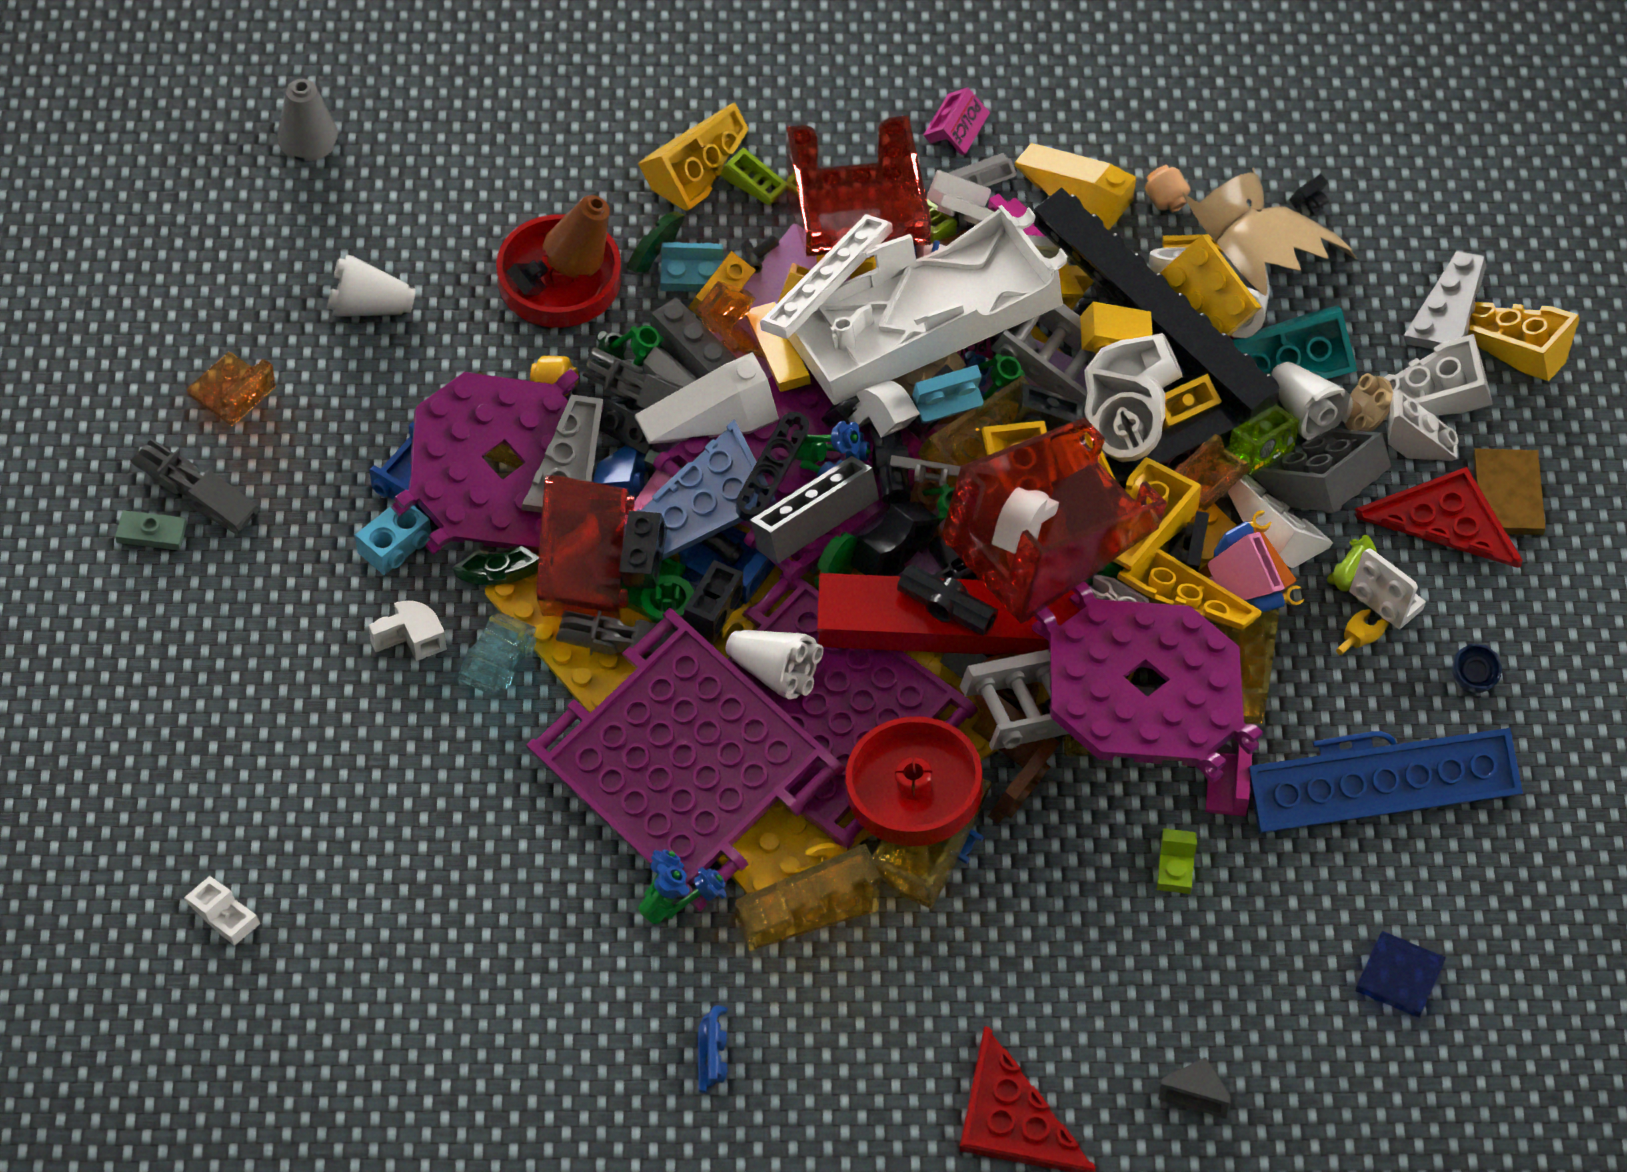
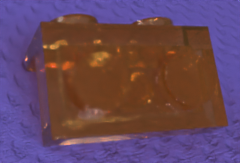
(1213, 469)

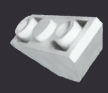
(1418, 432)

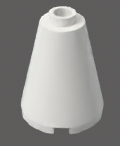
(1311, 399)

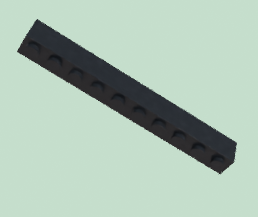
(1136, 286)

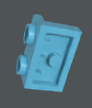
(689, 265)
(948, 394)

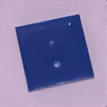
(1400, 974)

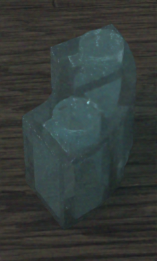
(497, 654)

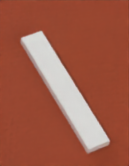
(825, 277)

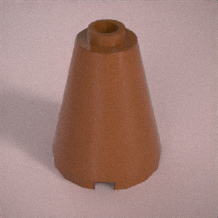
(579, 238)

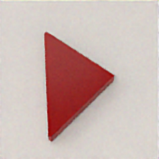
(1448, 513)
(1012, 1118)

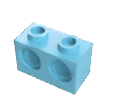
(389, 532)

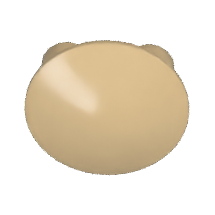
(1370, 403)

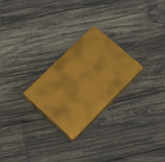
(1512, 488)

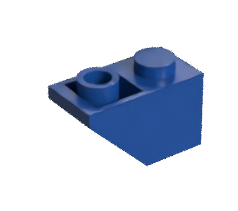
(623, 470)

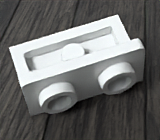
(961, 196)

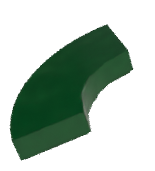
(651, 244)
(497, 568)

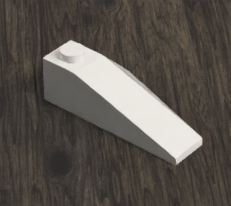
(1447, 379)
(711, 403)
(1291, 537)

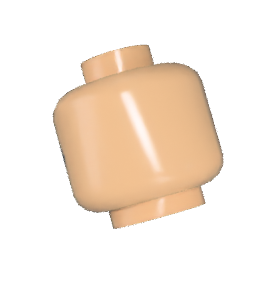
(1166, 188)

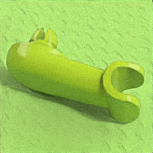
(1345, 571)

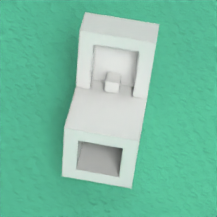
(886, 406)
(1022, 512)
(411, 623)

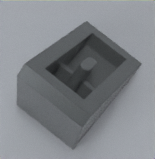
(1196, 1088)

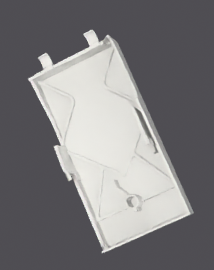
(927, 306)

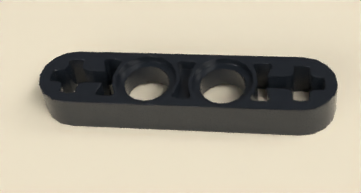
(772, 466)

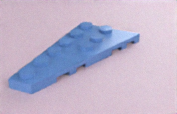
(705, 492)

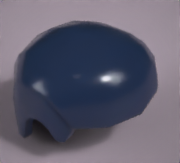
(1476, 668)

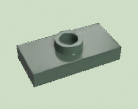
(151, 530)

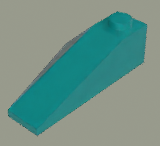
(1311, 341)

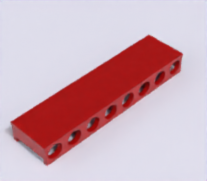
(877, 616)

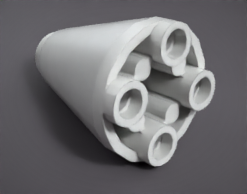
(368, 291)
(777, 659)

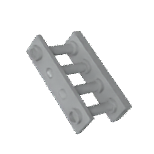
(1064, 327)
(1013, 674)

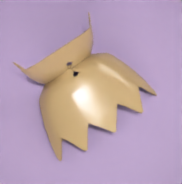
(1259, 233)

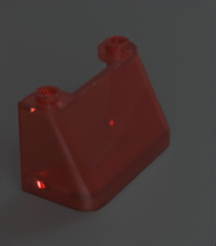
(582, 547)

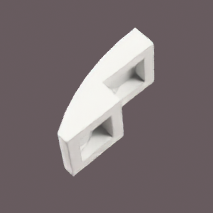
(222, 911)

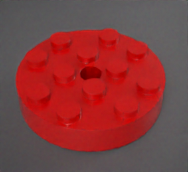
(565, 299)
(944, 773)

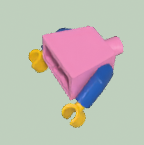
(1247, 569)

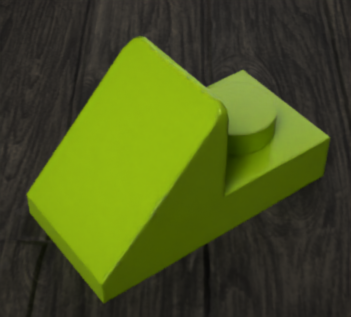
(1176, 861)

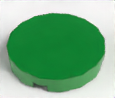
(837, 556)

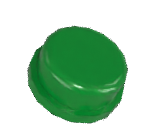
(670, 593)

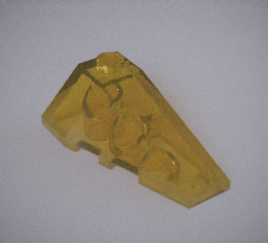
(922, 870)

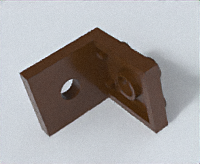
(1030, 756)

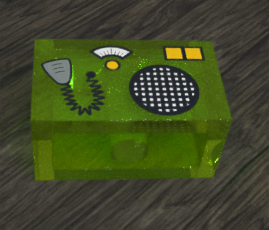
(1264, 438)

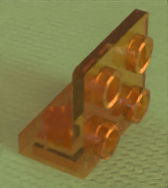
(721, 313)
(233, 387)

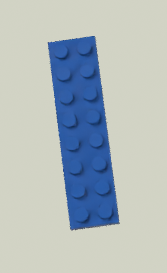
(1384, 780)

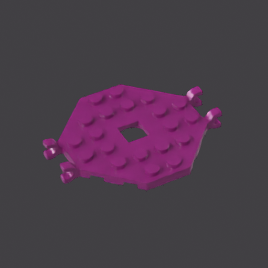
(447, 463)
(1111, 717)

